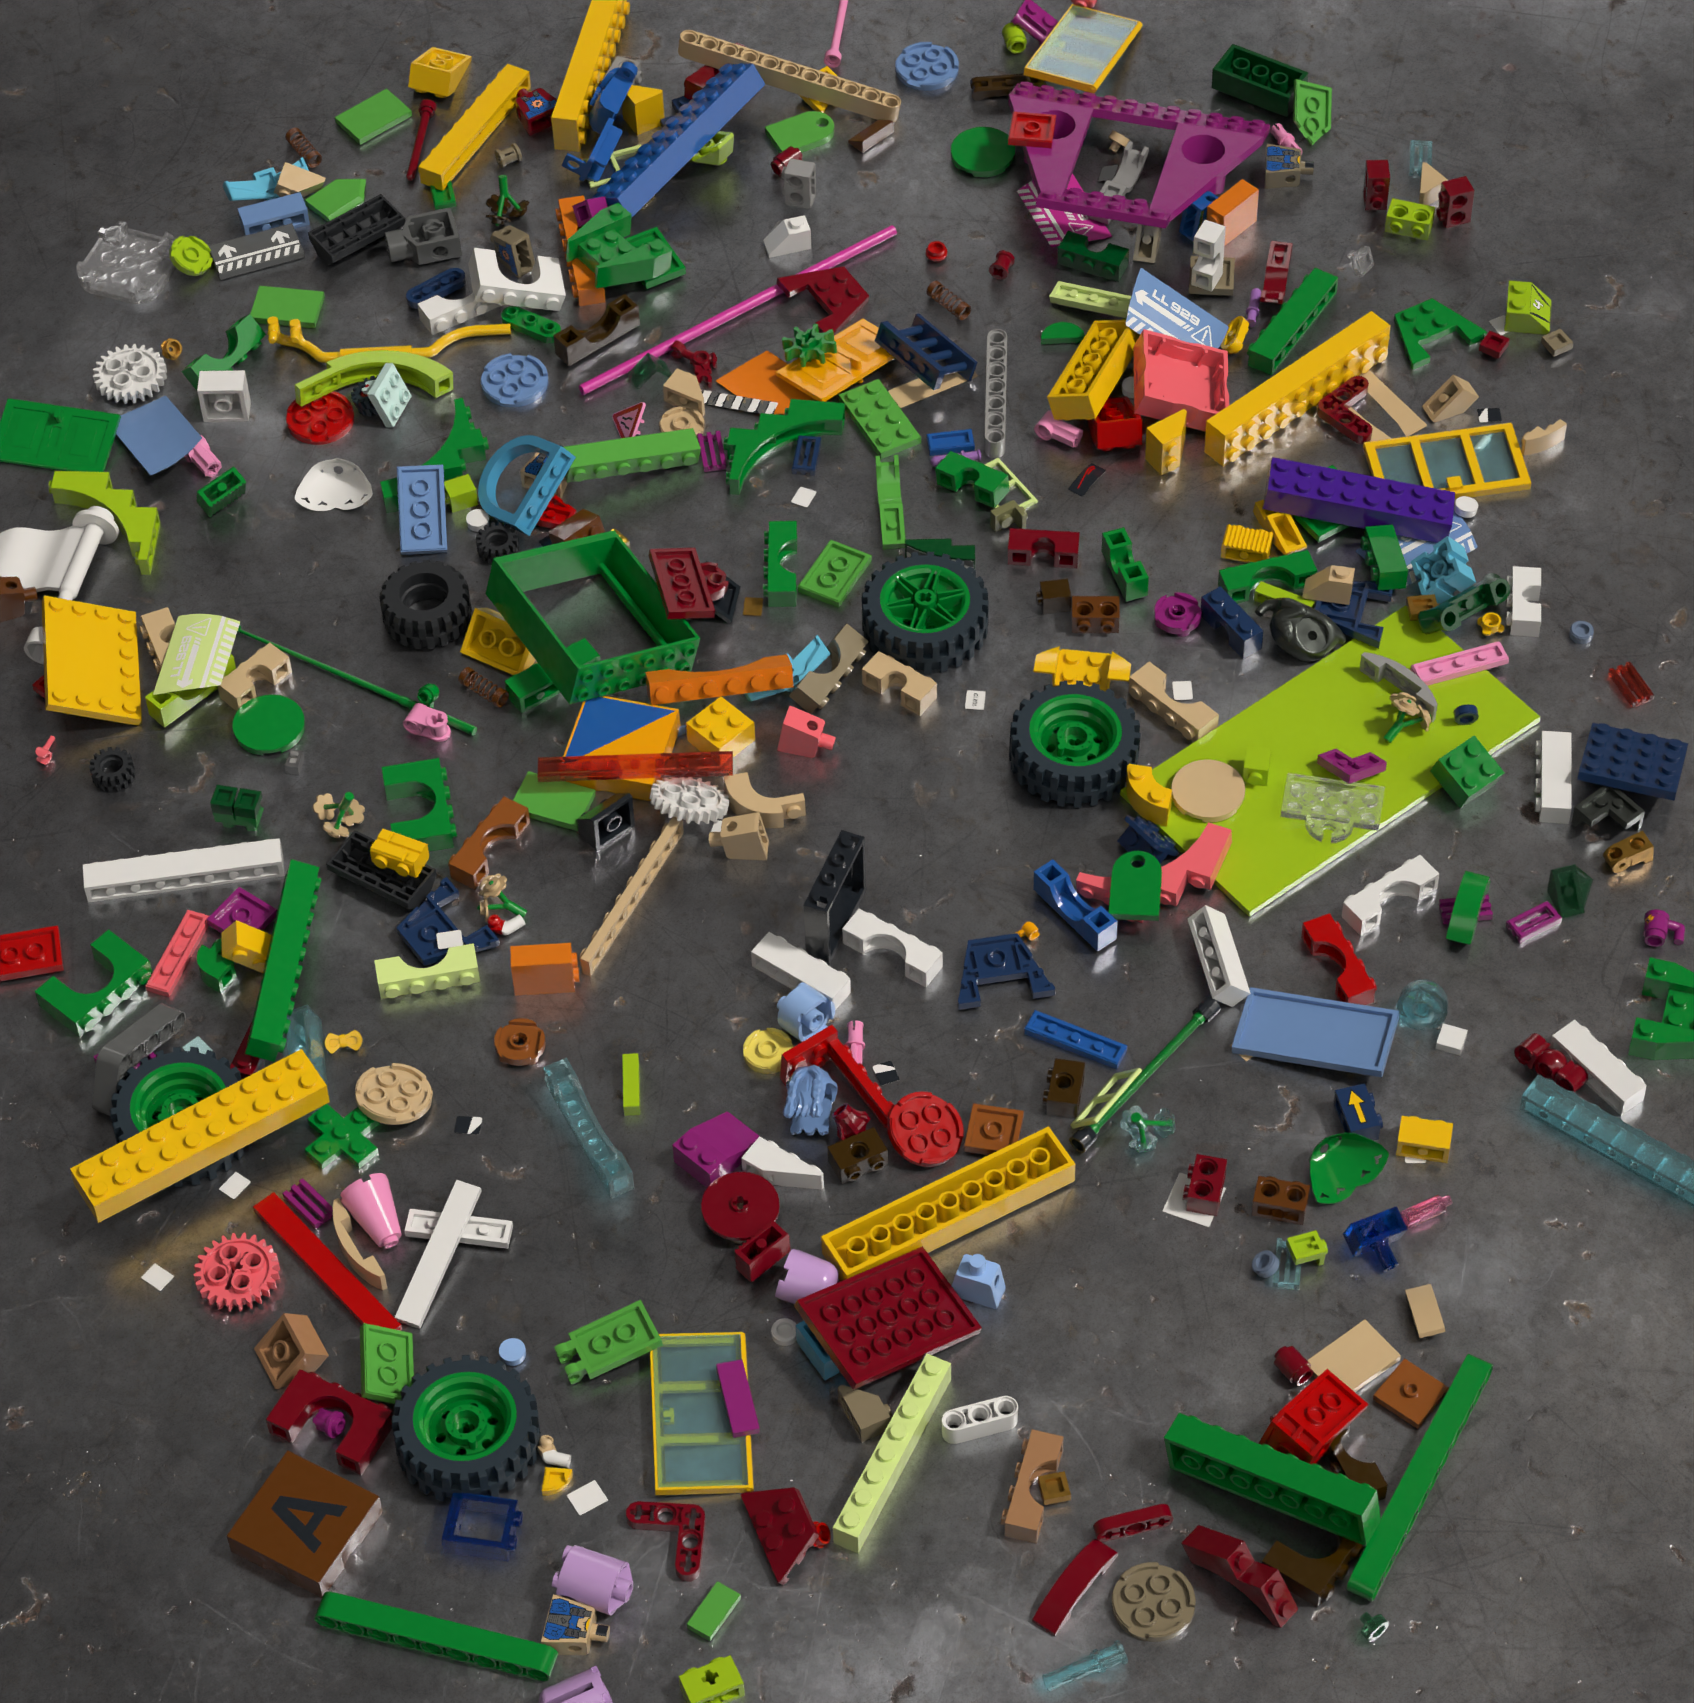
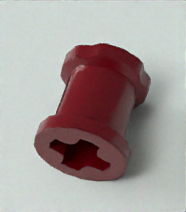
(1000, 268)

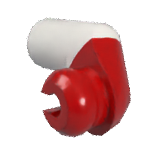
(504, 927)

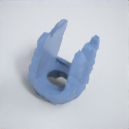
(810, 1100)

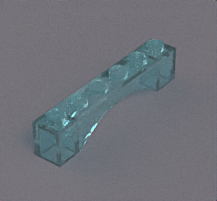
(598, 1148)

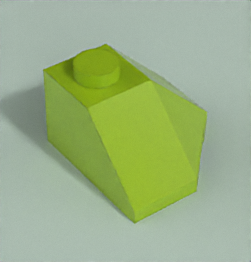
(715, 150)

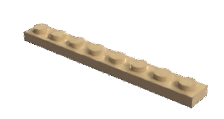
(627, 902)

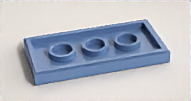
(422, 509)

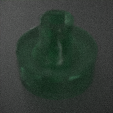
(1373, 1626)

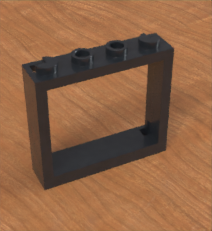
(834, 886)

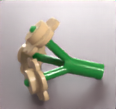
(1406, 704)
(349, 813)
(492, 886)

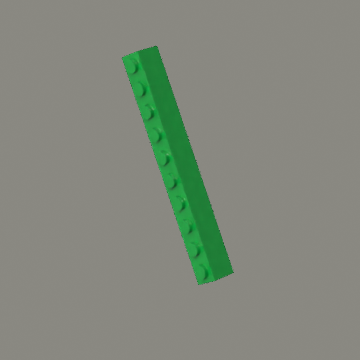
(282, 961)

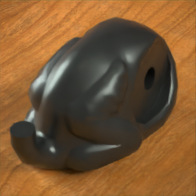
(1301, 629)

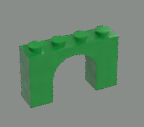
(423, 780)
(82, 1011)

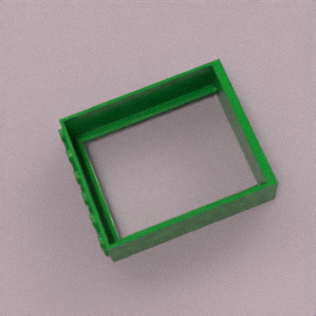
(635, 587)

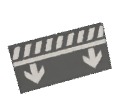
(256, 251)

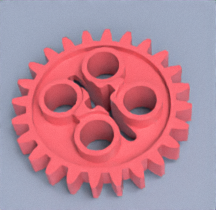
(257, 1278)

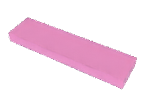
(1461, 663)

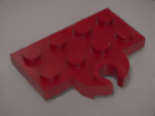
(686, 583)

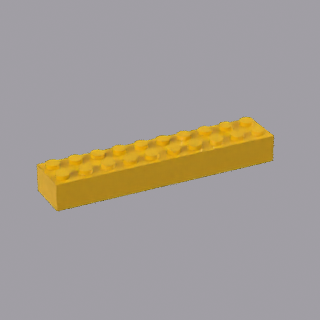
(586, 71)
(1296, 389)
(199, 1135)
(952, 1205)

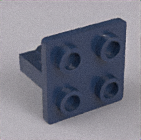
(1145, 837)

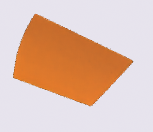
(758, 381)

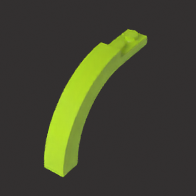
(355, 367)

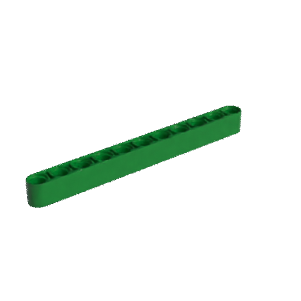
(1419, 1478)

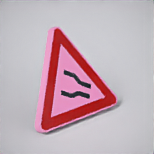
(628, 420)

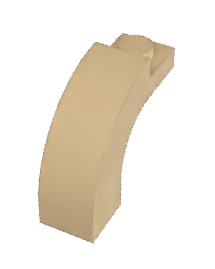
(773, 811)

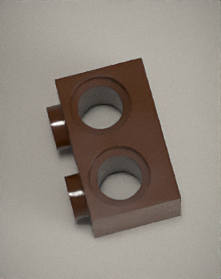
(1095, 614)
(1280, 1206)

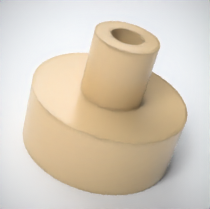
(1118, 140)

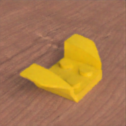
(1082, 666)

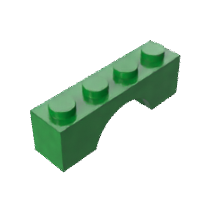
(242, 337)
(1286, 569)
(781, 584)

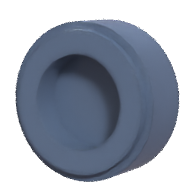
(1581, 632)
(1265, 1264)

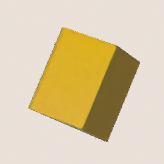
(643, 108)

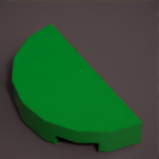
(1062, 333)

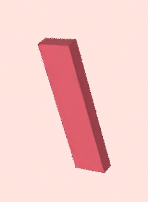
(178, 953)

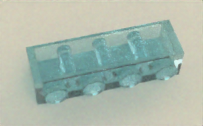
(307, 1034)

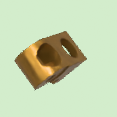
(1629, 852)

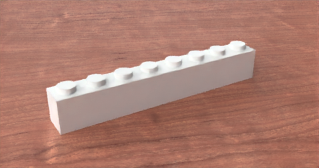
(183, 870)

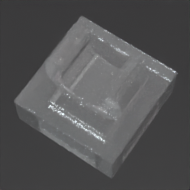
(1361, 260)

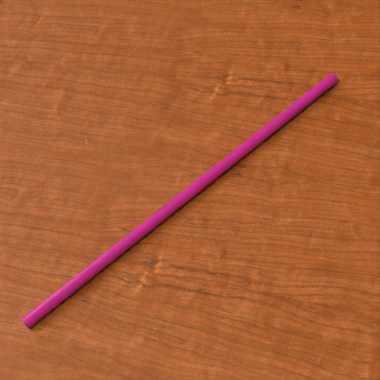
(734, 311)

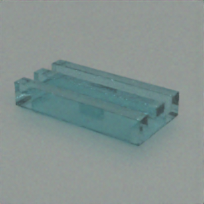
(1413, 143)
(1286, 1285)

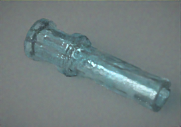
(1097, 1662)

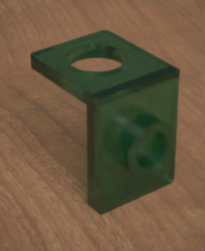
(646, 369)

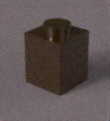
(1054, 596)

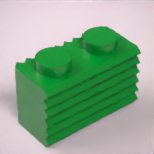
(221, 491)

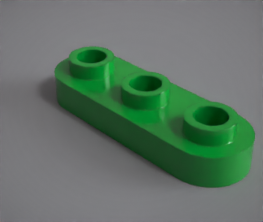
(530, 324)

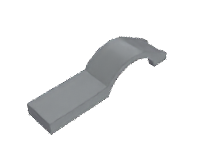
(1127, 175)

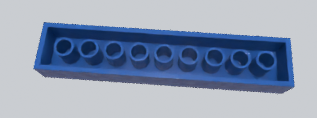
(682, 137)

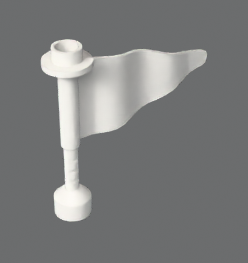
(55, 559)

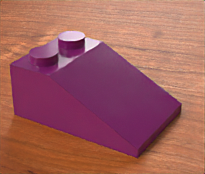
(713, 1148)

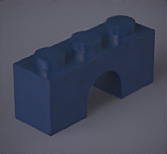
(1243, 631)

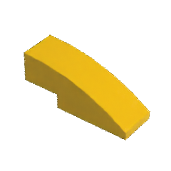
(1285, 532)

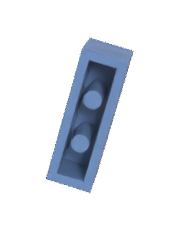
(274, 213)

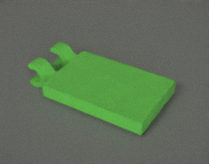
(609, 1342)

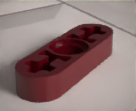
(1133, 1522)

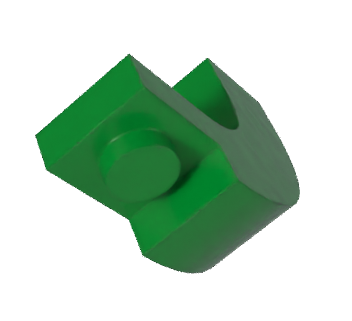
(1467, 907)

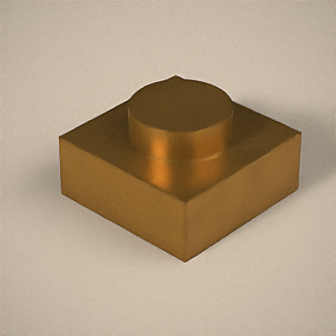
(1054, 1488)

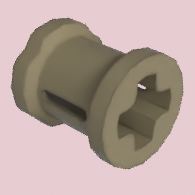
(508, 155)

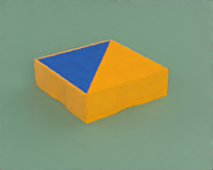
(622, 728)

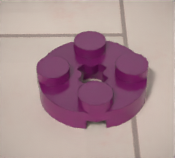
(1176, 624)

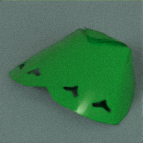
(1343, 1165)

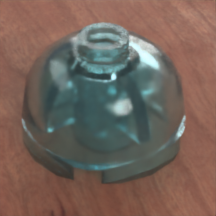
(1422, 1004)

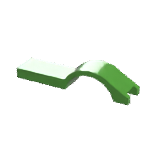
(890, 504)

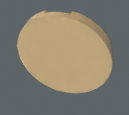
(1208, 790)
(393, 1094)

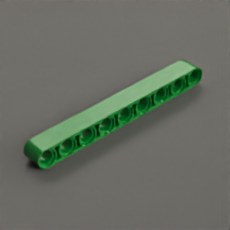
(436, 1636)

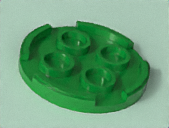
(982, 151)
(268, 724)

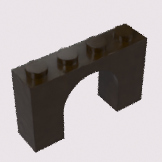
(1312, 1577)

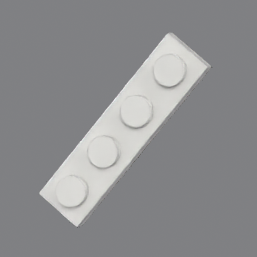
(477, 1231)

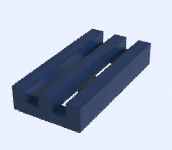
(805, 468)

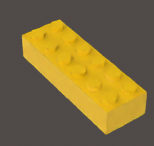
(1093, 371)

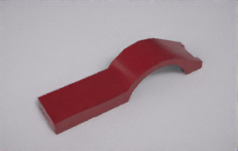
(1276, 272)

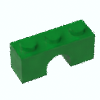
(958, 470)
(1127, 573)

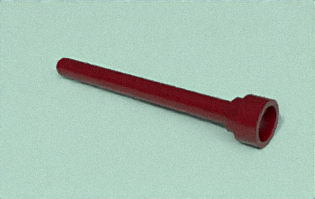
(427, 110)

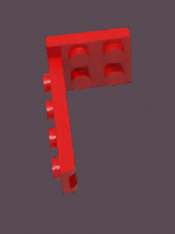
(827, 1046)

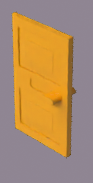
(855, 359)

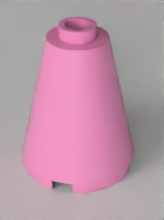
(373, 1209)

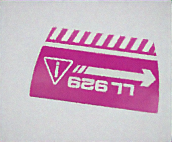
(1056, 223)

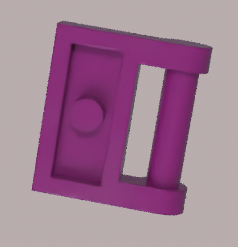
(1034, 20)

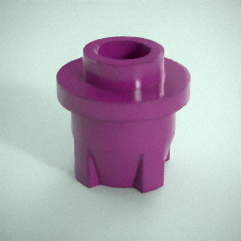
(330, 1422)

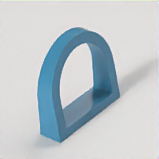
(541, 490)

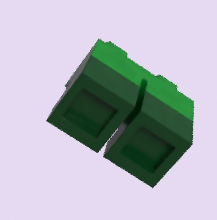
(237, 807)

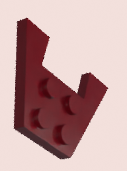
(834, 291)

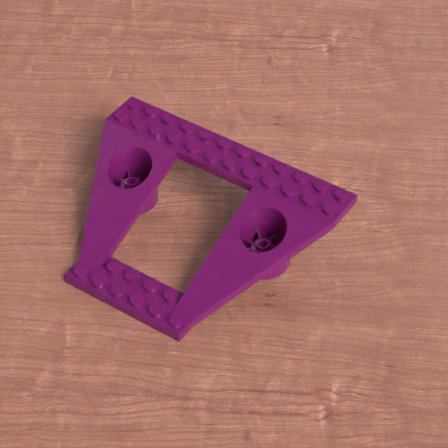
(1197, 161)

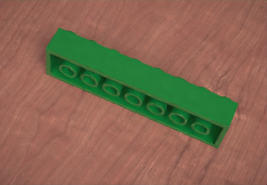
(1273, 1478)

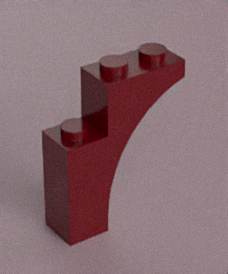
(1233, 1562)

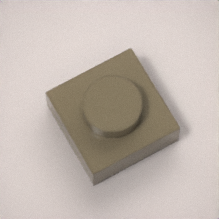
(1557, 342)

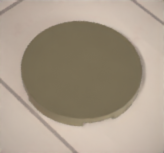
(1153, 1602)

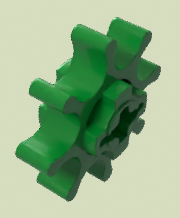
(809, 345)

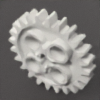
(130, 373)
(689, 799)

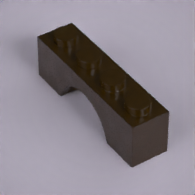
(617, 320)
(1354, 1469)

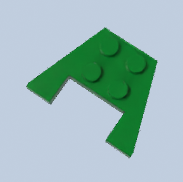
(1428, 323)

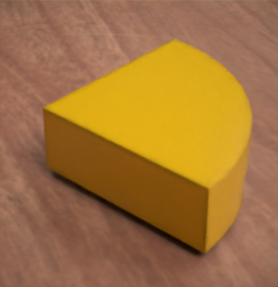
(555, 1480)

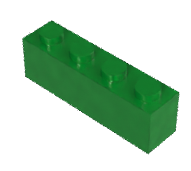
(534, 686)

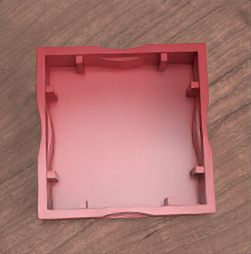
(1178, 377)

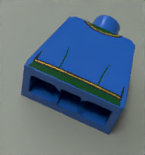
(1195, 215)

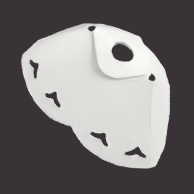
(332, 487)

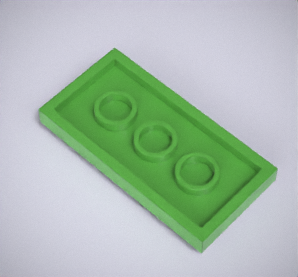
(880, 419)

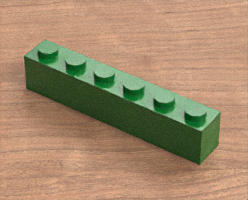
(1292, 321)

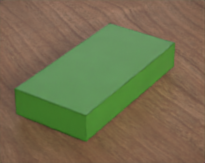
(713, 1611)

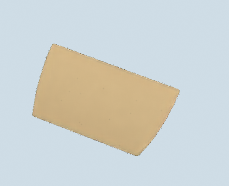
(1394, 406)

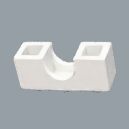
(1210, 247)
(1524, 616)

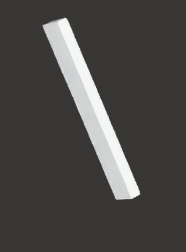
(438, 1254)

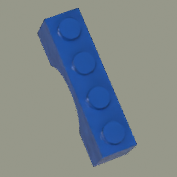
(1056, 888)

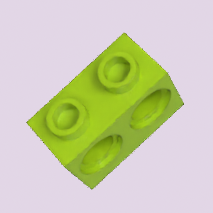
(1409, 219)

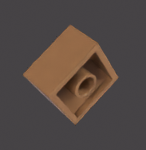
(290, 1347)

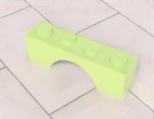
(399, 979)

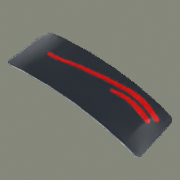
(1086, 479)

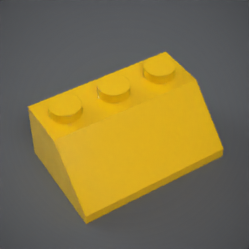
(495, 643)

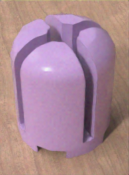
(579, 1688)

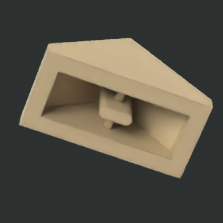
(1430, 184)

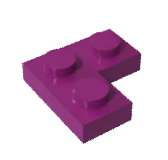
(1350, 768)

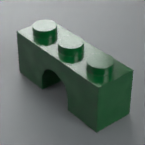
(1106, 263)

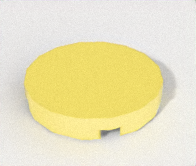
(764, 1050)

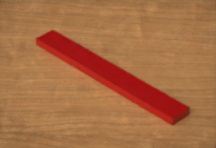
(323, 1263)

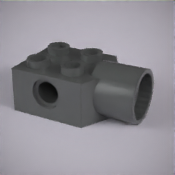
(425, 238)

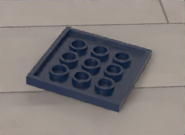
(1633, 761)

